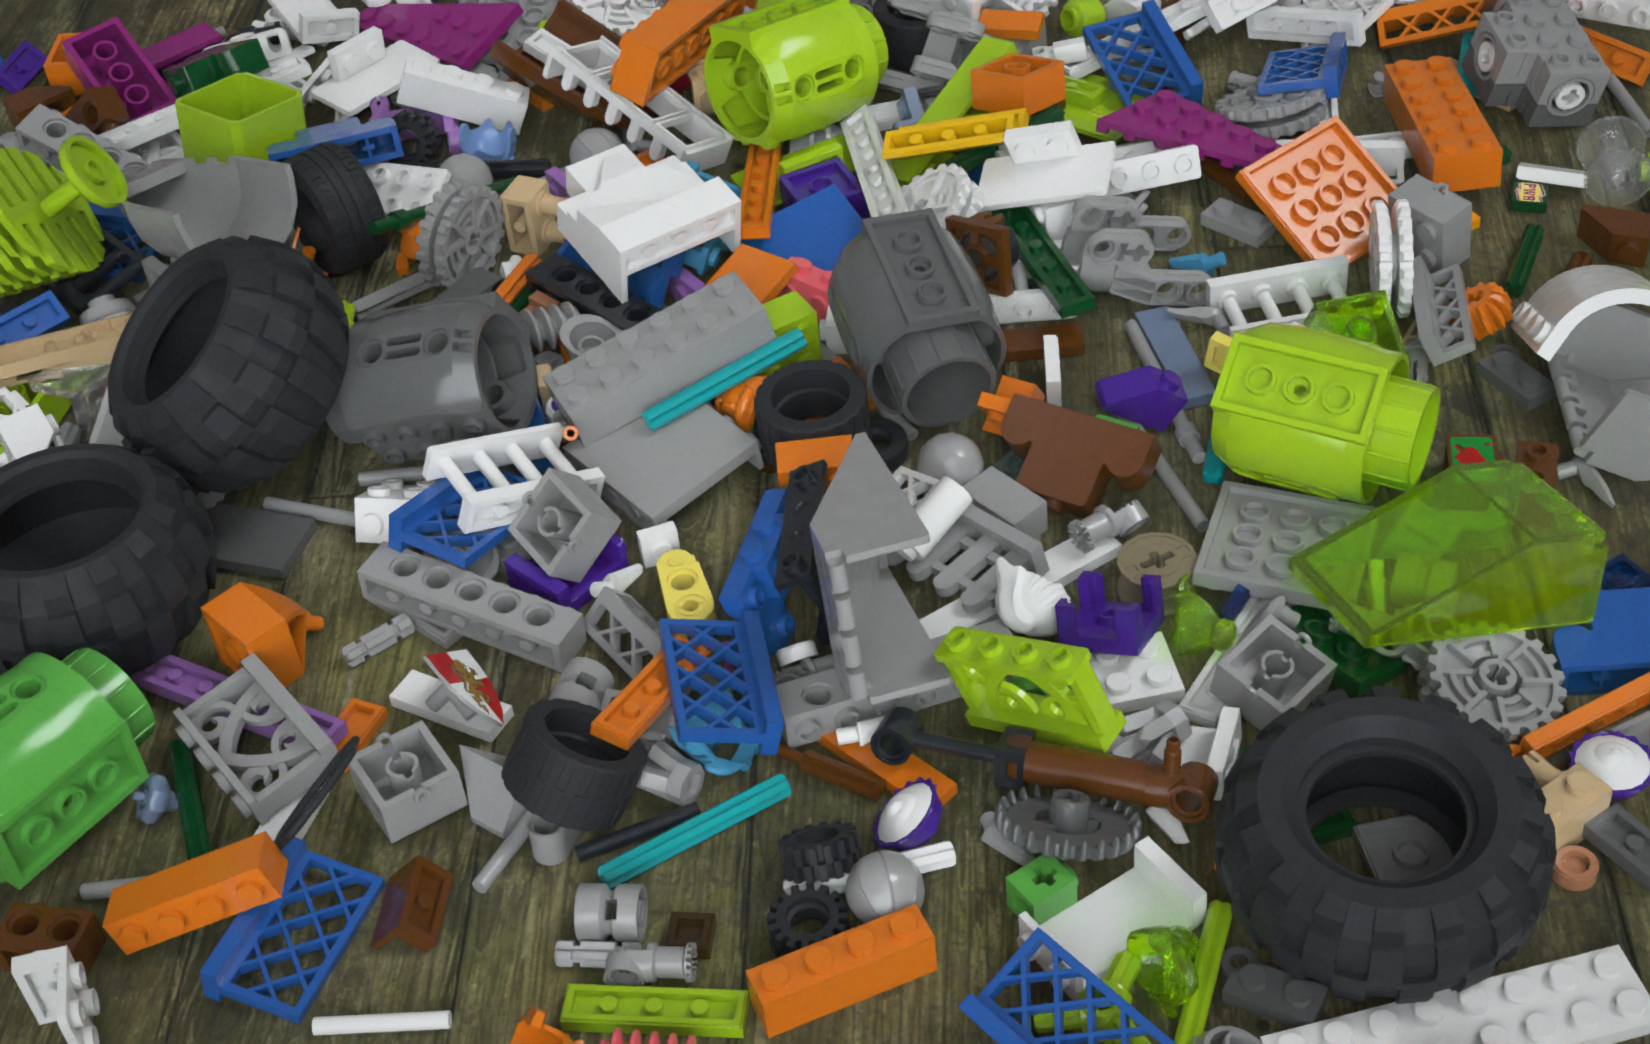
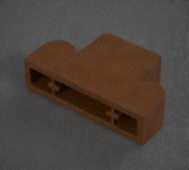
(1075, 454)

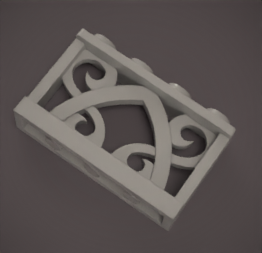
(253, 689)

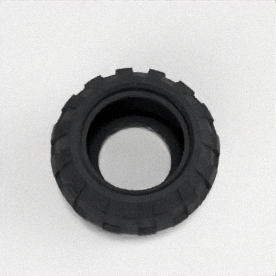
(230, 362)
(100, 556)

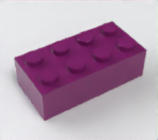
(113, 58)

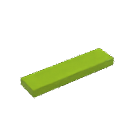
(659, 1009)

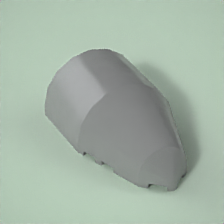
(191, 204)

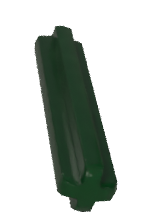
(1524, 259)

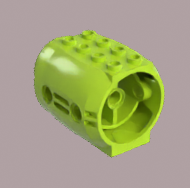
(793, 68)
(1321, 413)

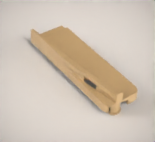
(66, 348)

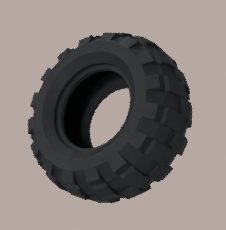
(1367, 931)

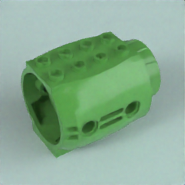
(64, 754)

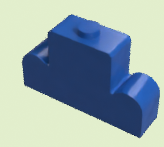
(367, 142)
(1610, 647)

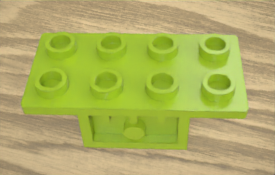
(808, 157)

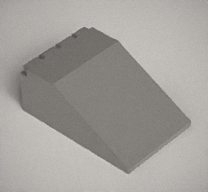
(1605, 390)
(871, 625)

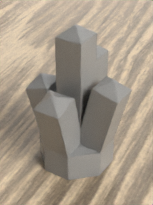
(1153, 728)
(671, 775)

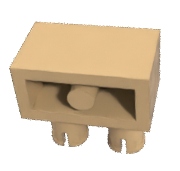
(530, 215)
(1570, 796)

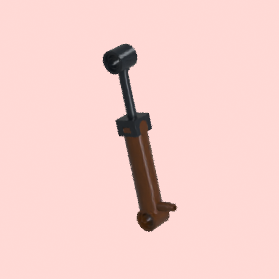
(1024, 760)

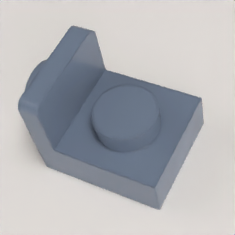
(908, 108)

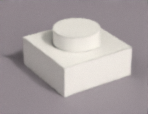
(656, 541)

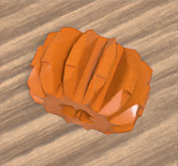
(1488, 309)

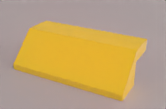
(952, 134)

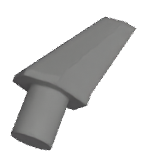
(995, 839)

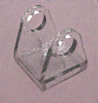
(85, 388)

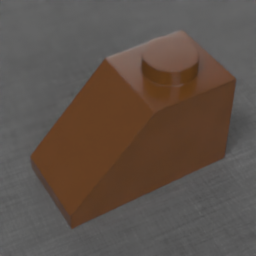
(25, 101)
(1616, 234)

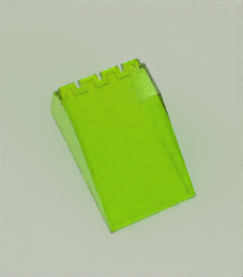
(1460, 559)

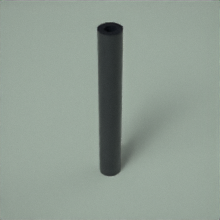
(635, 832)

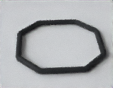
(332, 773)

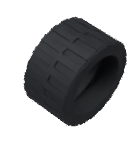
(903, 35)
(805, 392)
(568, 772)

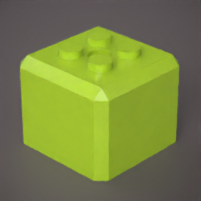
(238, 117)

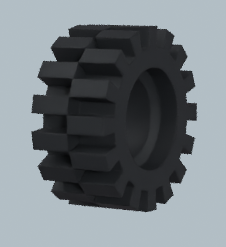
(425, 133)
(819, 852)
(805, 906)

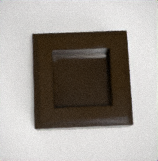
(692, 927)

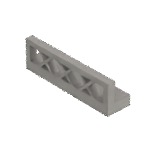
(1433, 317)
(634, 619)

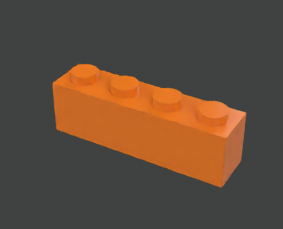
(196, 893)
(842, 970)

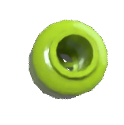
(1080, 14)

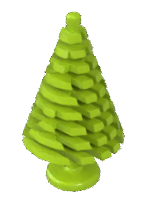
(46, 220)

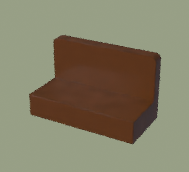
(413, 905)

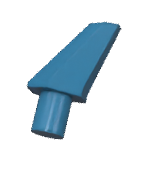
(1199, 262)

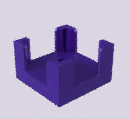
(812, 179)
(1108, 625)

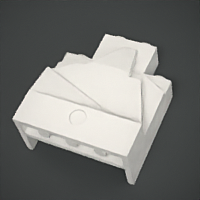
(640, 215)

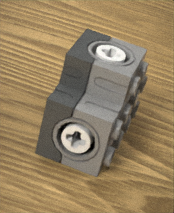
(1538, 62)

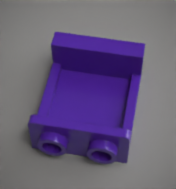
(532, 579)

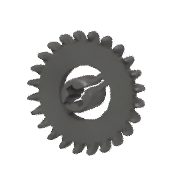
(1067, 824)

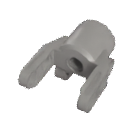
(945, 50)
(1115, 252)

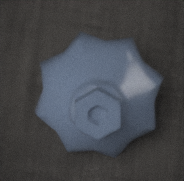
(154, 799)

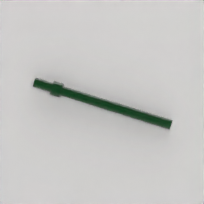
(402, 219)

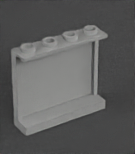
(665, 469)

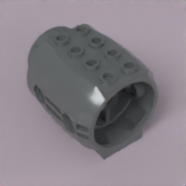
(916, 319)
(435, 376)

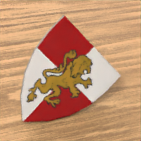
(464, 686)

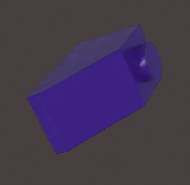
(1143, 396)

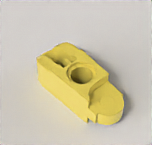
(684, 587)

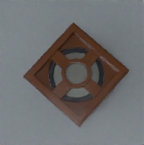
(990, 247)

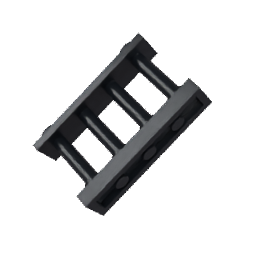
(72, 293)
(796, 551)

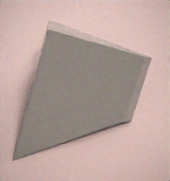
(487, 796)

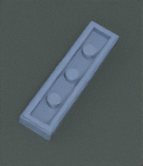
(1176, 354)

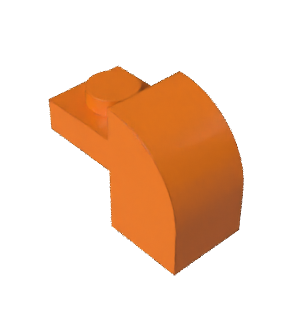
(997, 405)

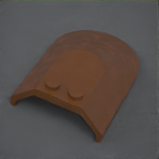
(574, 29)

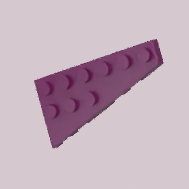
(448, 31)
(1181, 122)

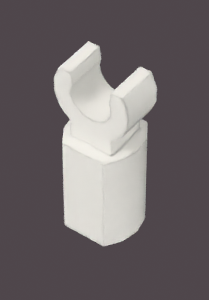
(1067, 50)

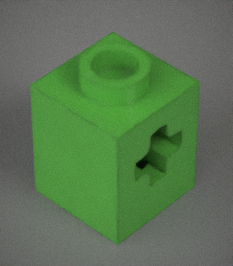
(1042, 888)

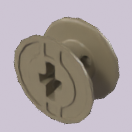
(1145, 556)

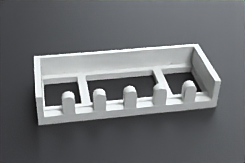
(709, 138)

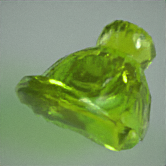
(1198, 623)
(1166, 964)

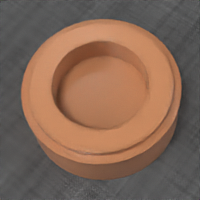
(1575, 868)

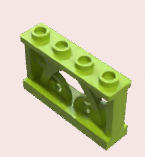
(1063, 716)

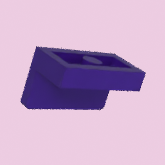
(21, 67)

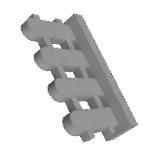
(984, 541)

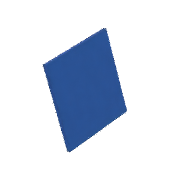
(812, 229)

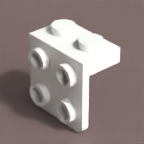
(376, 504)
(58, 992)

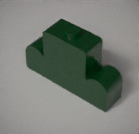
(215, 65)

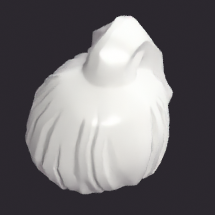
(1027, 600)

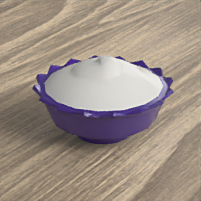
(1615, 760)
(909, 816)

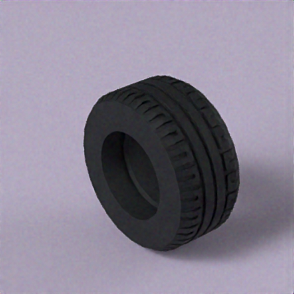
(336, 208)

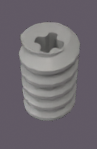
(547, 323)

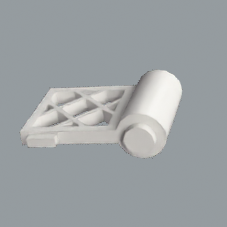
(936, 510)

